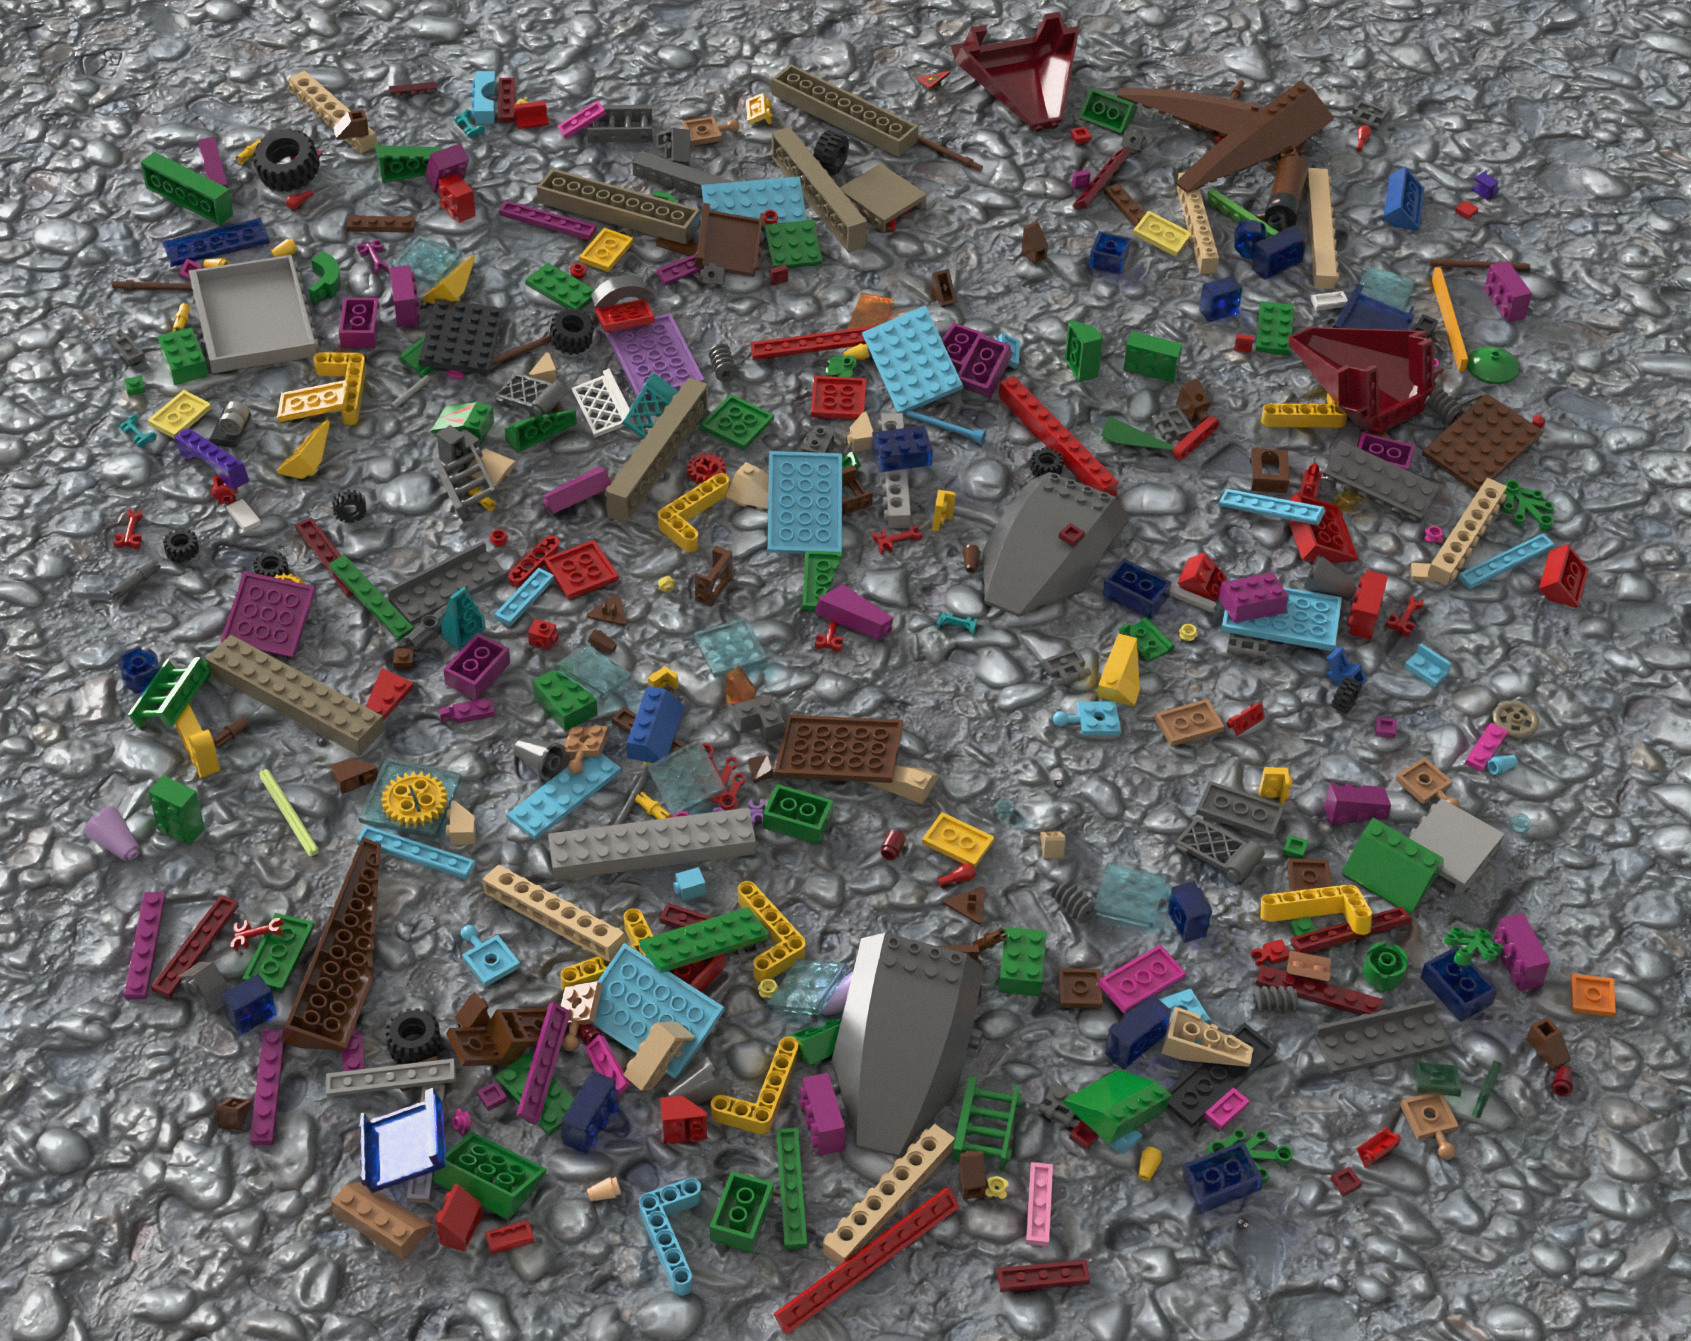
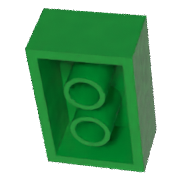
(183, 356)
(1152, 356)
(564, 699)
(176, 810)
(798, 814)
(1022, 961)
(741, 1211)

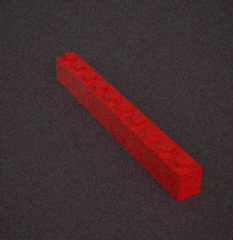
(1056, 436)

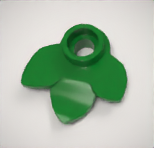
(839, 367)

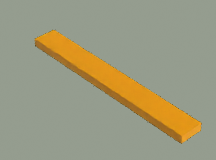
(1450, 320)

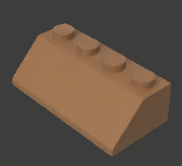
(380, 1219)

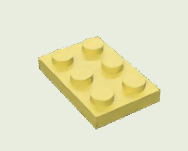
(1162, 233)
(179, 414)

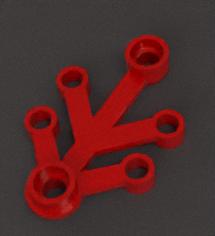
(731, 795)

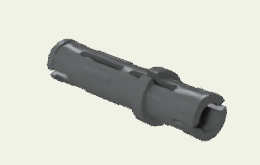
(140, 575)

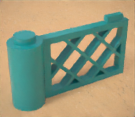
(661, 394)

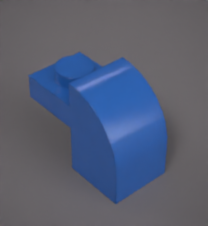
(1341, 668)

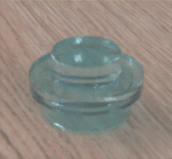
(1520, 822)

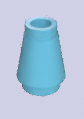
(1501, 764)

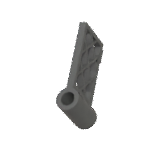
(544, 400)
(1239, 861)

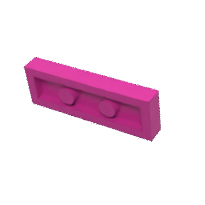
(582, 119)
(1486, 747)
(606, 1062)

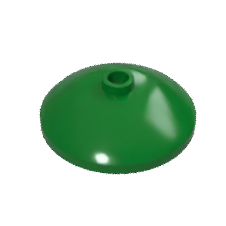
(1493, 365)

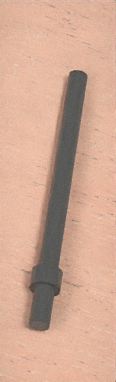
(631, 800)

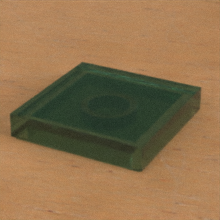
(1437, 1079)
(1486, 1089)

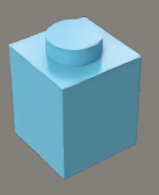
(689, 884)

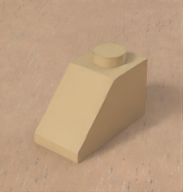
(860, 434)

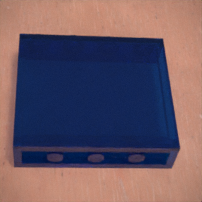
(1369, 313)
(402, 1144)

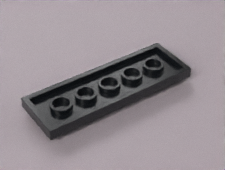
(1211, 1081)

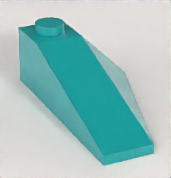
(461, 620)

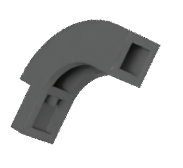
(621, 287)

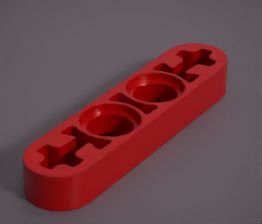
(1195, 438)
(530, 559)

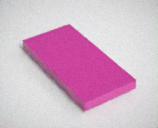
(1142, 978)

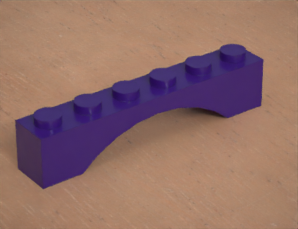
(225, 465)

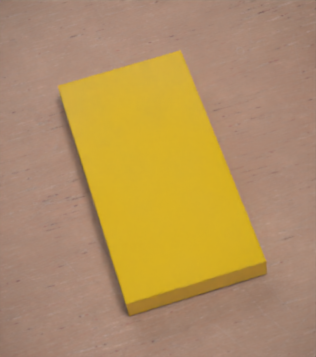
(313, 401)

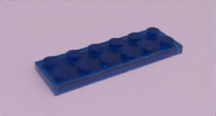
(216, 242)

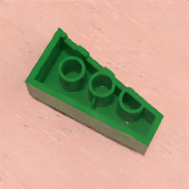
(402, 161)

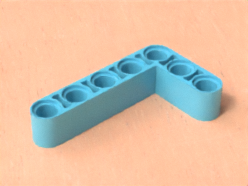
(664, 1233)

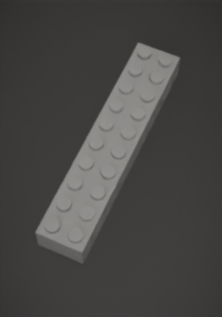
(651, 844)

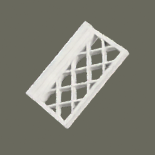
(612, 390)

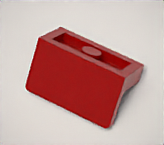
(531, 114)

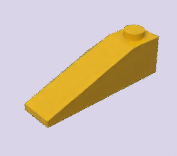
(452, 285)
(307, 455)
(1121, 673)

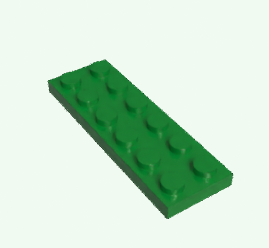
(704, 940)

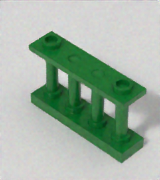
(177, 700)
(970, 1110)

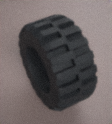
(291, 174)

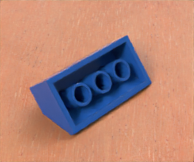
(1404, 200)
(654, 725)

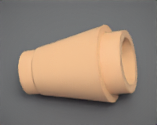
(604, 1190)

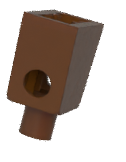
(1193, 401)

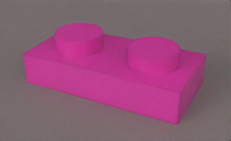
(1226, 1108)

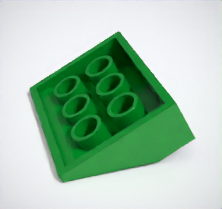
(1392, 866)
(1118, 1104)
(490, 1174)

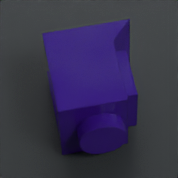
(1487, 186)

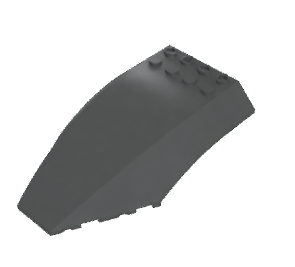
(1027, 560)
(903, 1037)

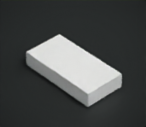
(1329, 300)
(243, 515)

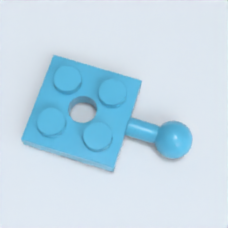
(1088, 724)
(492, 948)
(1187, 1001)

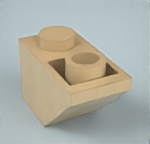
(462, 825)

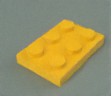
(606, 249)
(957, 840)

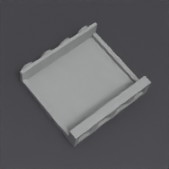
(1460, 840)

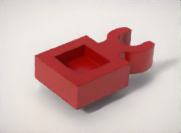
(1273, 952)

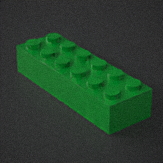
(187, 188)

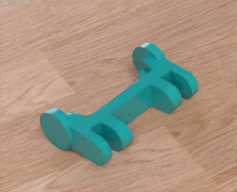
(470, 130)
(140, 439)
(949, 619)

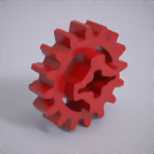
(705, 467)

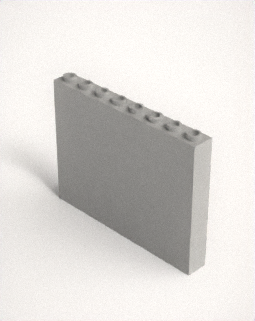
(253, 313)

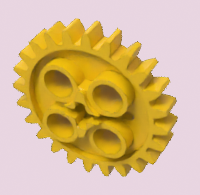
(401, 806)

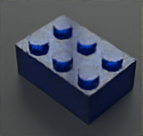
(1279, 252)
(901, 448)
(1136, 588)
(1459, 987)
(1137, 1031)
(589, 1112)
(1222, 1177)

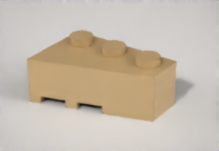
(656, 1053)

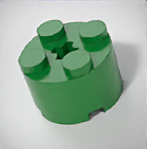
(1385, 966)

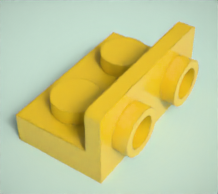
(758, 109)
(943, 508)
(1275, 783)

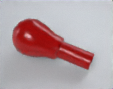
(1364, 134)
(295, 201)
(963, 874)

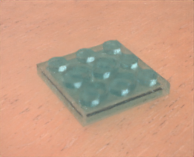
(428, 259)
(1387, 287)
(730, 646)
(593, 671)
(686, 777)
(1129, 895)
(808, 986)

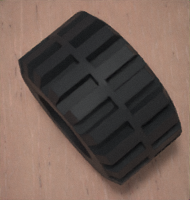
(832, 151)
(570, 341)
(412, 1023)

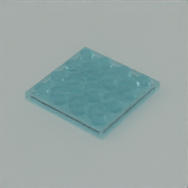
(373, 811)

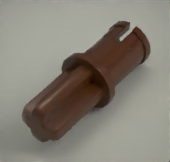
(230, 732)
(990, 940)

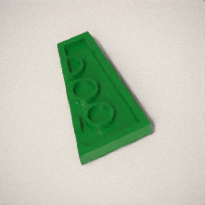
(818, 576)

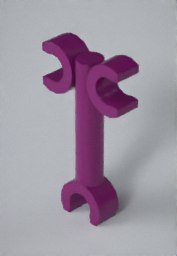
(372, 248)

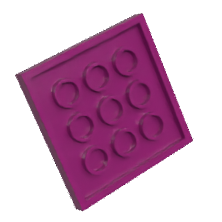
(270, 613)

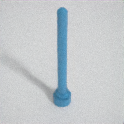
(976, 435)

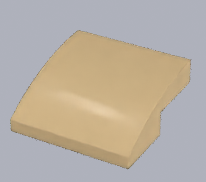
(496, 466)

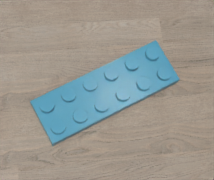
(562, 796)

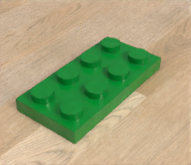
(560, 287)
(1274, 328)
(279, 954)
(557, 1100)

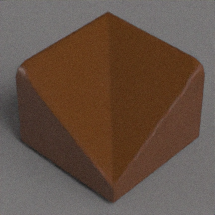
(760, 768)

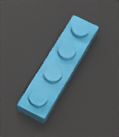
(524, 597)

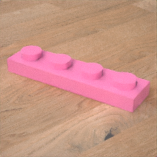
(1039, 1204)

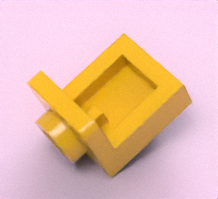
(663, 677)

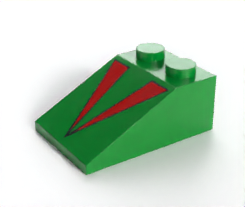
(473, 417)

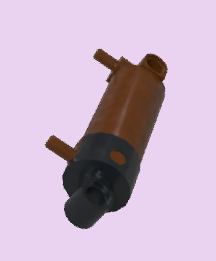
(1286, 191)

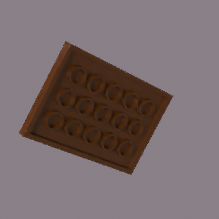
(1482, 442)
(839, 748)

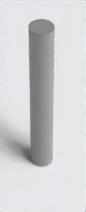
(410, 392)

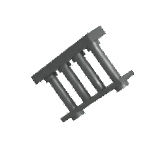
(625, 114)
(456, 493)

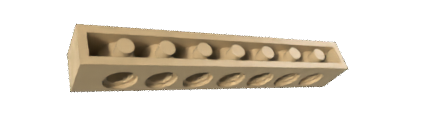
(327, 107)
(1199, 226)
(1467, 532)
(553, 912)
(941, 1145)

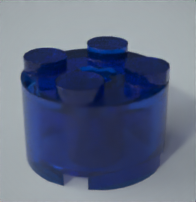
(1247, 235)
(138, 668)

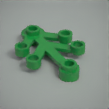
(1513, 490)
(1475, 940)
(1256, 1154)

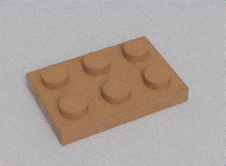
(1189, 722)

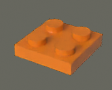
(1592, 995)

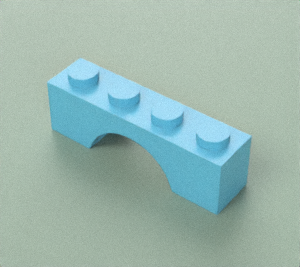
(483, 108)

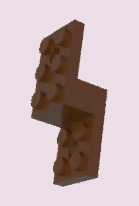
(501, 1040)

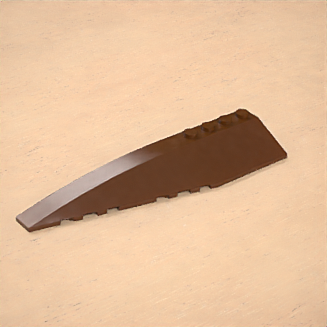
(1195, 108)
(1280, 124)
(342, 961)

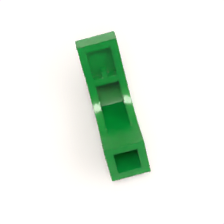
(327, 268)

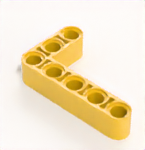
(349, 365)
(1304, 415)
(674, 516)
(197, 743)
(1319, 902)
(635, 928)
(780, 932)
(769, 1093)

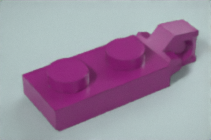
(468, 711)
(353, 1056)

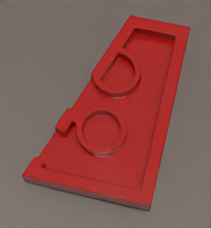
(388, 692)

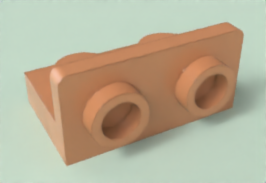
(1309, 965)

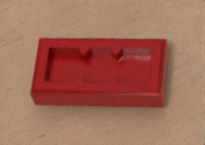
(509, 1237)

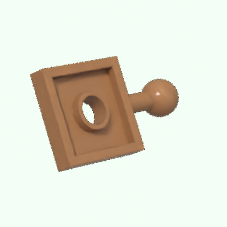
(710, 129)
(585, 743)
(1422, 791)
(580, 1013)
(1429, 1127)

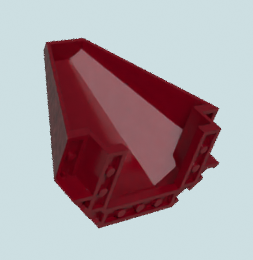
(1024, 73)
(1371, 373)

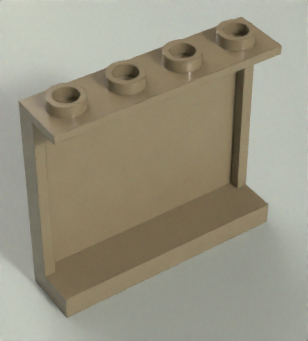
(883, 195)

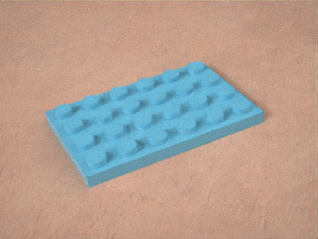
(758, 196)
(912, 360)
(804, 502)
(1308, 621)
(639, 996)

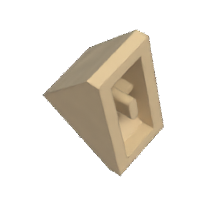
(544, 370)
(1052, 844)

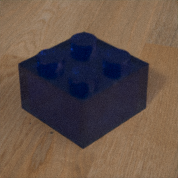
(1109, 252)
(1220, 299)
(1189, 911)
(248, 1004)

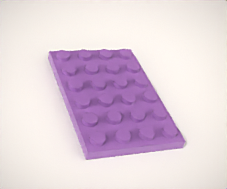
(654, 349)

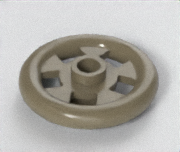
(1516, 707)

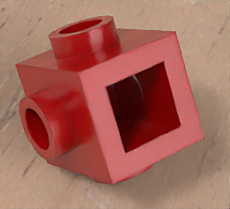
(222, 491)
(542, 634)

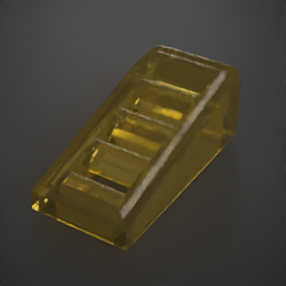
(1347, 500)

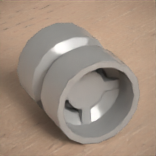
(233, 418)

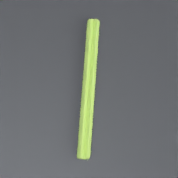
(289, 813)

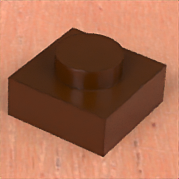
(403, 657)

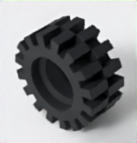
(1046, 456)
(349, 513)
(181, 537)
(269, 560)
(1346, 695)

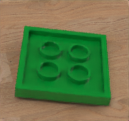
(793, 244)
(737, 422)

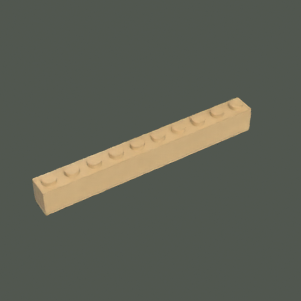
(1321, 228)

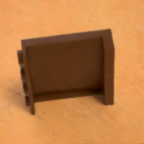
(729, 241)

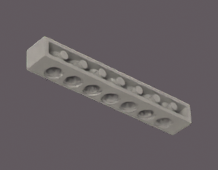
(896, 482)

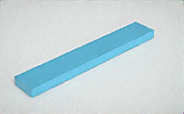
(1272, 506)
(1506, 561)
(419, 853)

